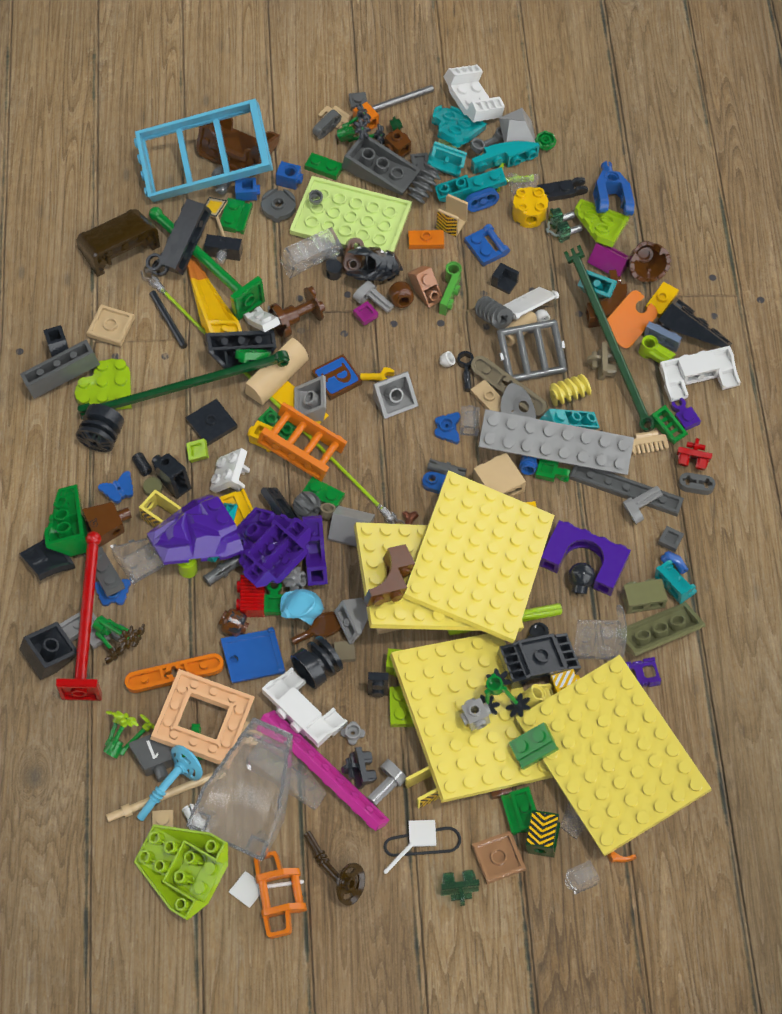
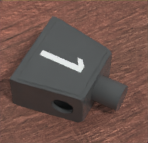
(152, 757)

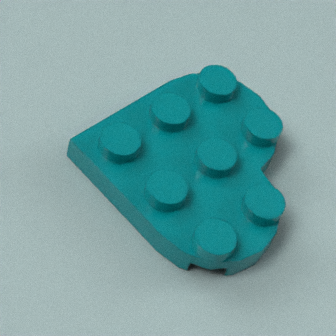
(455, 126)

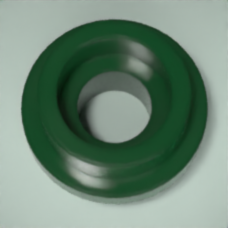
(396, 123)

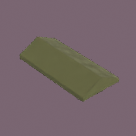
(662, 628)

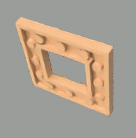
(210, 749)

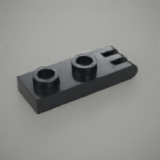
(277, 502)

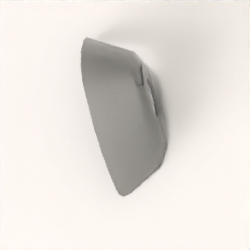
(512, 397)

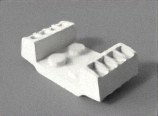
(470, 95)

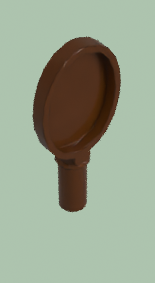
(323, 625)

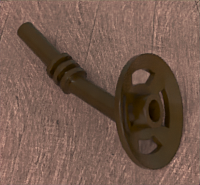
(345, 881)

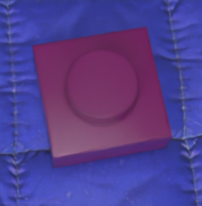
(365, 313)

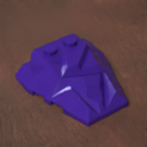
(195, 532)
(271, 545)

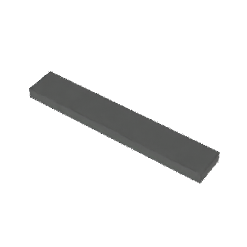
(625, 488)

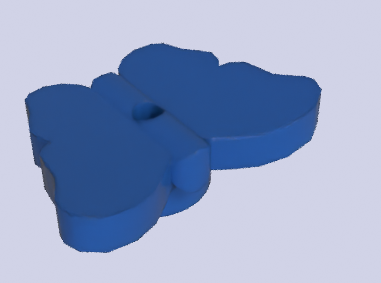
(447, 427)
(124, 484)
(118, 597)

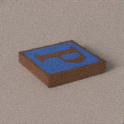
(339, 376)

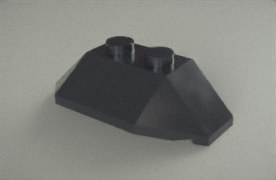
(223, 344)

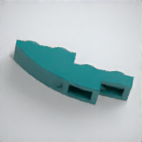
(508, 152)
(464, 186)

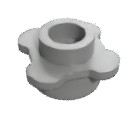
(352, 727)

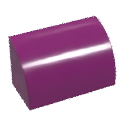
(608, 259)

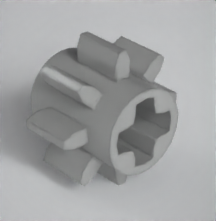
(295, 579)

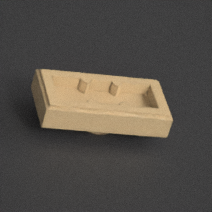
(487, 396)

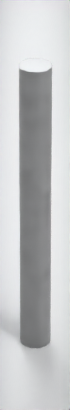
(403, 98)

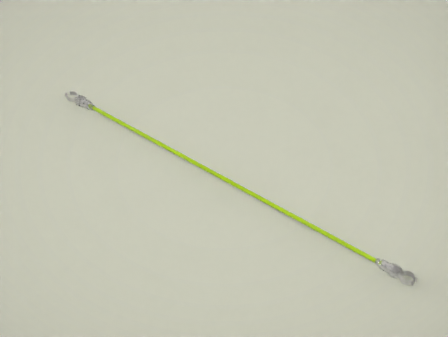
(389, 516)

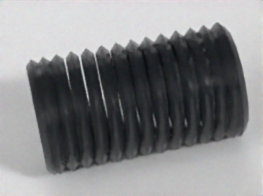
(142, 468)

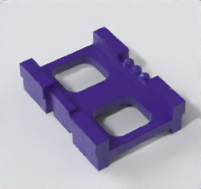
(638, 666)

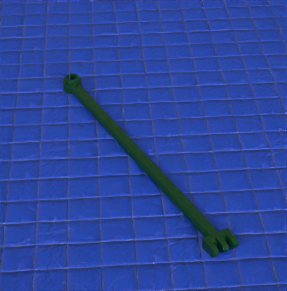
(576, 259)
(280, 358)

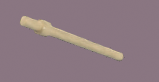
(127, 810)

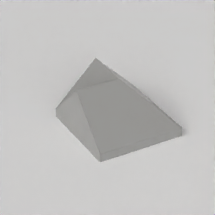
(517, 127)

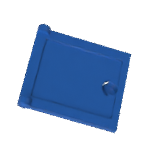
(256, 654)

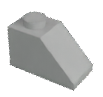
(352, 617)

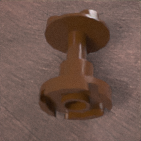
(291, 314)

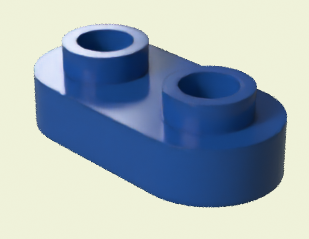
(481, 200)
(433, 486)

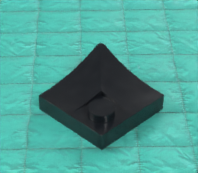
(44, 561)

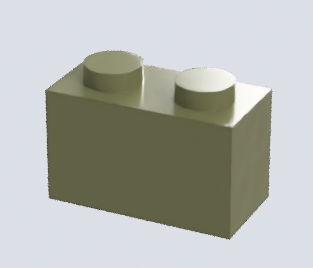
(644, 595)

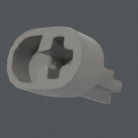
(367, 291)
(633, 505)
(395, 778)

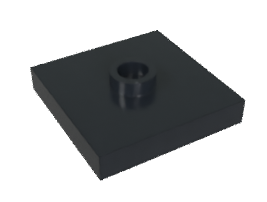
(211, 422)

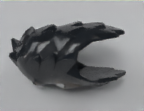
(378, 264)

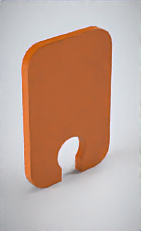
(628, 322)

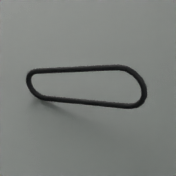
(423, 852)

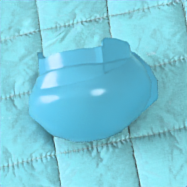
(301, 605)

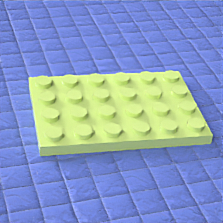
(352, 214)

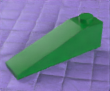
(67, 523)

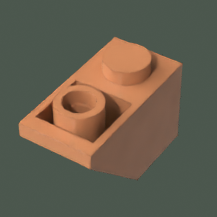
(425, 285)

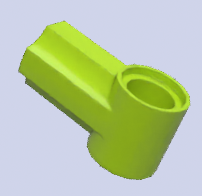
(656, 351)

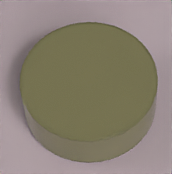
(152, 484)

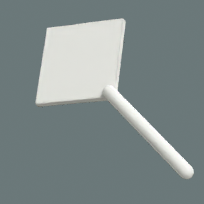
(421, 834)
(248, 891)

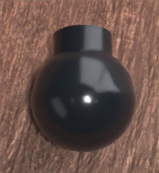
(581, 577)

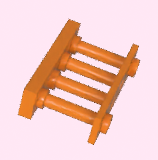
(293, 454)

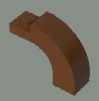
(608, 304)

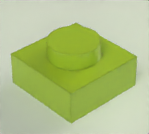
(197, 450)

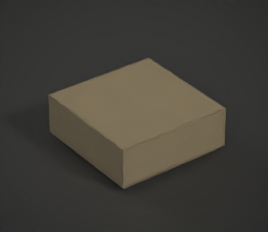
(345, 651)

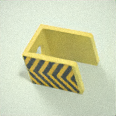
(157, 499)
(418, 777)

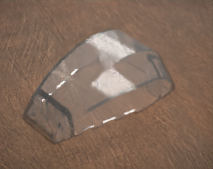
(248, 791)

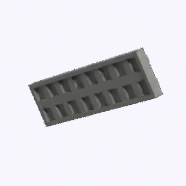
(556, 442)

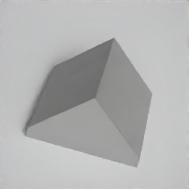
(394, 395)
(311, 398)
(343, 524)

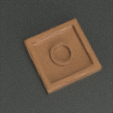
(498, 857)

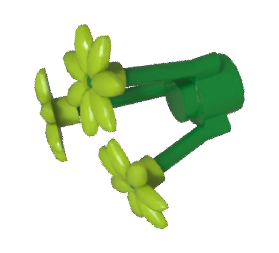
(113, 744)

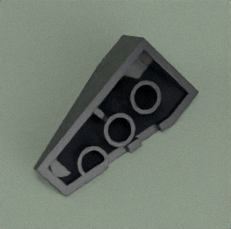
(681, 319)

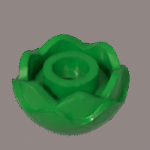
(548, 137)

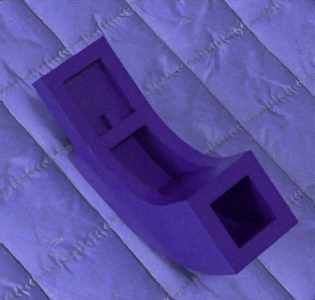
(315, 558)

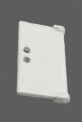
(530, 301)

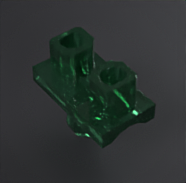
(461, 889)

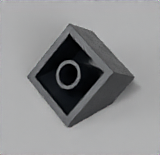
(48, 650)

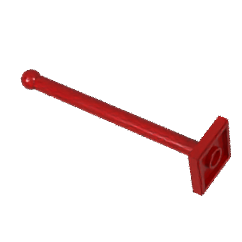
(80, 687)

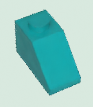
(602, 285)

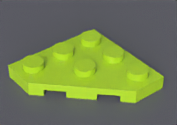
(602, 227)

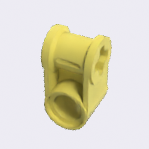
(538, 693)

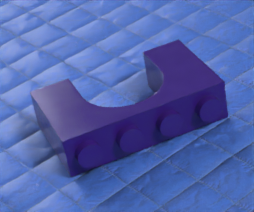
(568, 537)

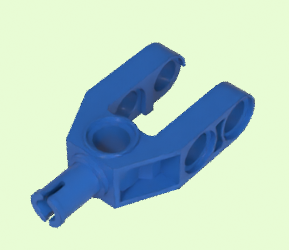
(612, 183)

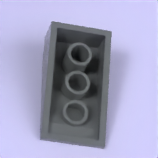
(379, 165)

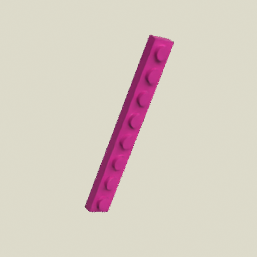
(330, 775)

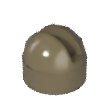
(327, 510)

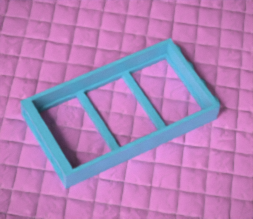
(179, 126)

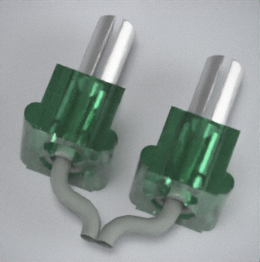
(562, 228)

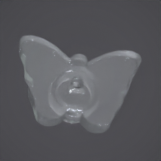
(516, 181)

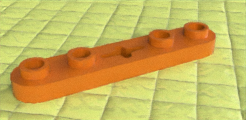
(154, 677)

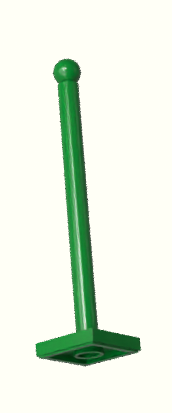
(244, 297)

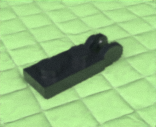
(564, 189)

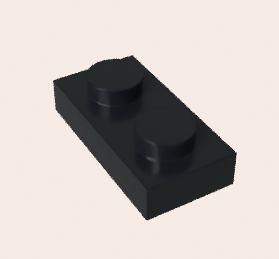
(378, 684)

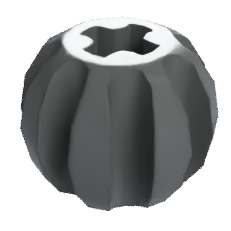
(306, 504)

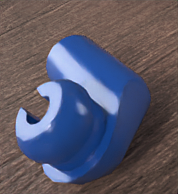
(677, 561)

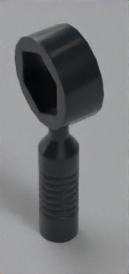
(466, 374)

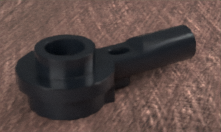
(538, 629)

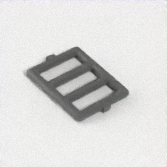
(536, 328)

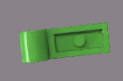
(452, 277)

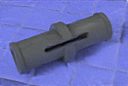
(442, 468)
(221, 570)

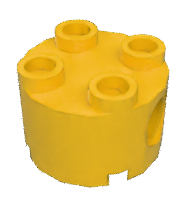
(530, 207)

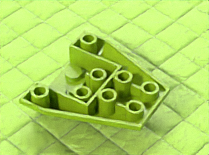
(183, 866)

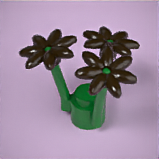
(105, 626)

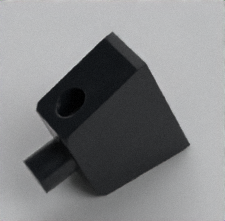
(166, 469)

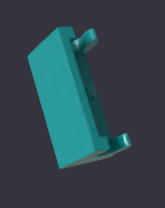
(446, 159)
(674, 582)

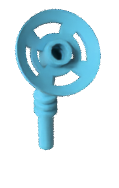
(181, 766)

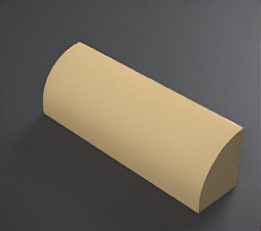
(272, 378)

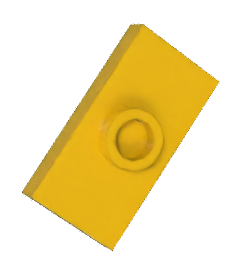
(663, 298)

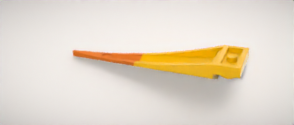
(212, 310)

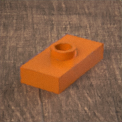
(426, 239)

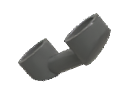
(478, 145)

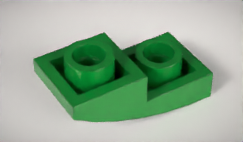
(271, 417)

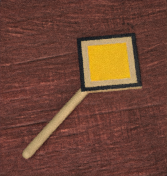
(216, 206)

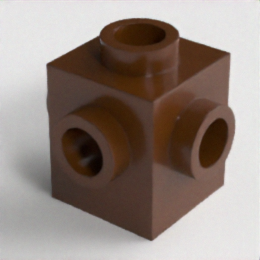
(398, 142)

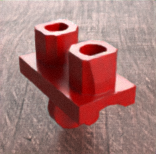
(685, 454)

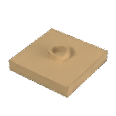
(110, 325)

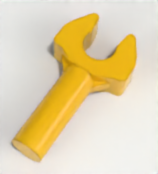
(377, 376)

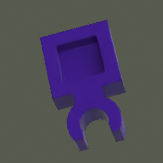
(685, 416)

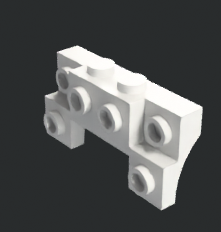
(697, 368)
(299, 711)

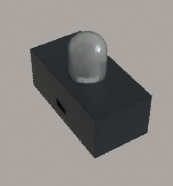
(223, 248)

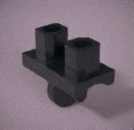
(356, 768)

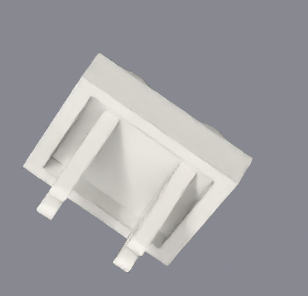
(229, 470)

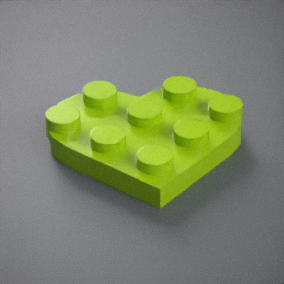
(109, 382)

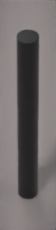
(166, 316)

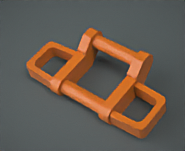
(268, 911)

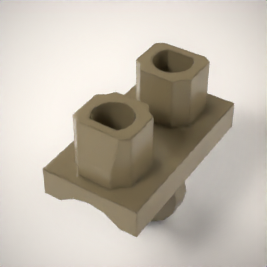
(601, 362)

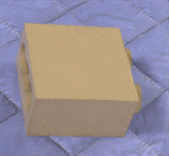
(500, 475)

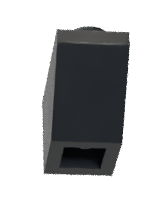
(55, 340)

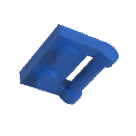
(481, 247)

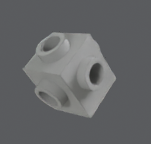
(479, 719)

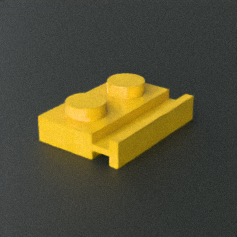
(243, 503)

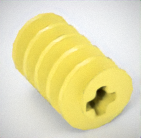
(569, 388)

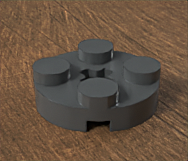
(278, 213)

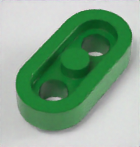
(246, 355)

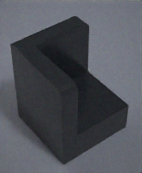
(505, 278)

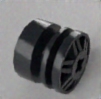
(100, 427)
(316, 662)

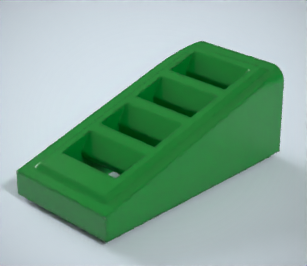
(668, 416)

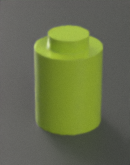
(189, 569)

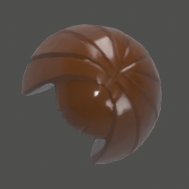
(649, 261)

